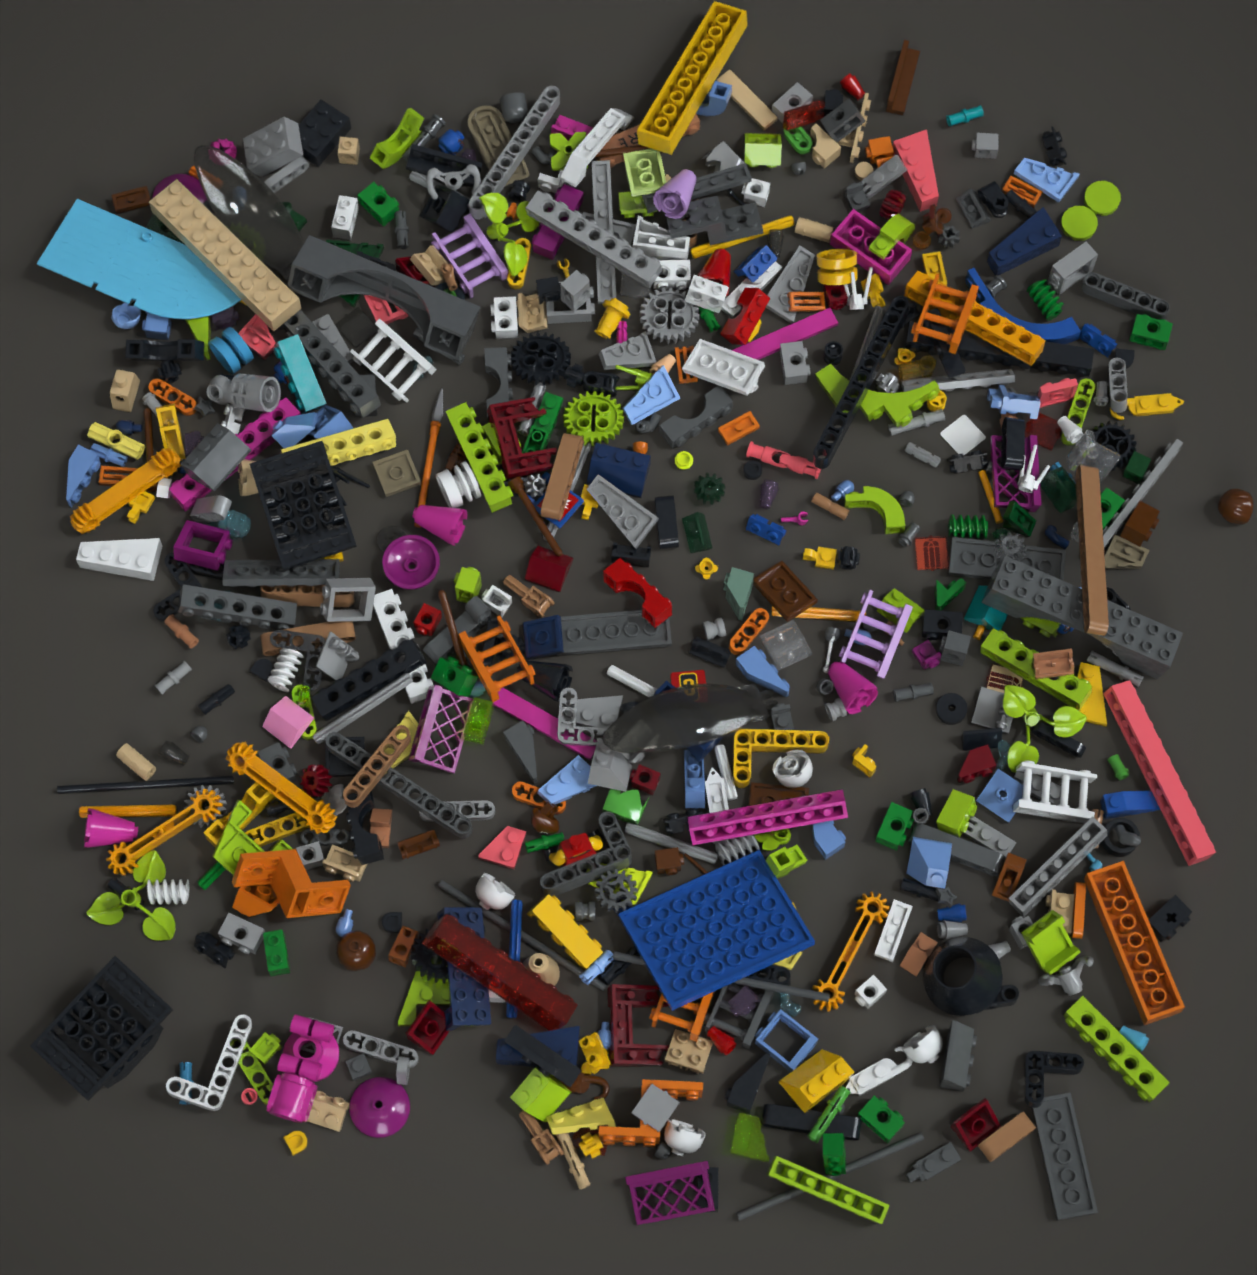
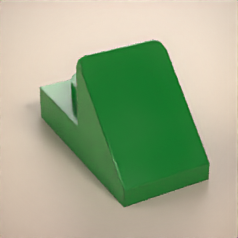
(944, 596)

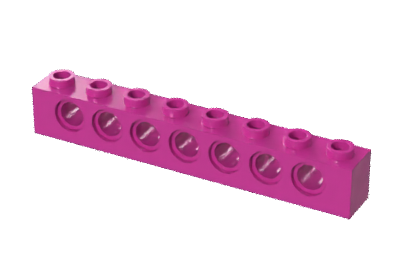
(261, 440)
(767, 817)

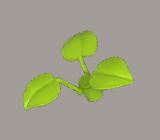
(495, 208)
(1021, 702)
(108, 906)

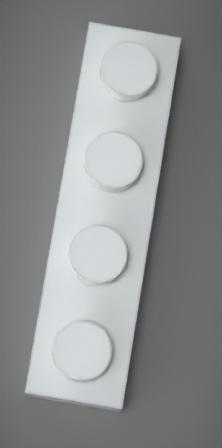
(730, 304)

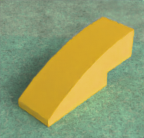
(170, 429)

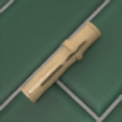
(576, 1168)

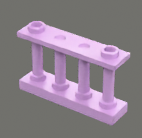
(479, 241)
(887, 649)

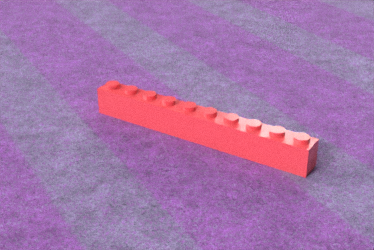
(1159, 773)

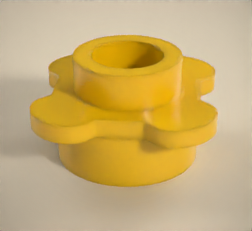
(904, 353)
(706, 562)

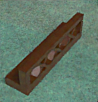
(902, 79)

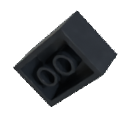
(322, 131)

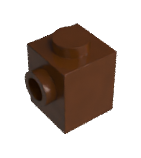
(668, 861)

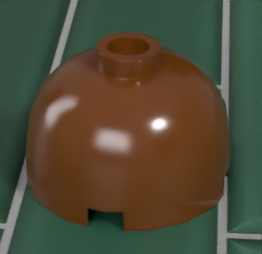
(356, 950)

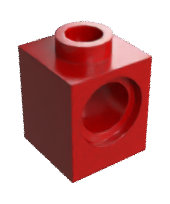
(427, 612)

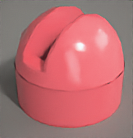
(252, 1094)

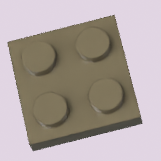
(396, 473)

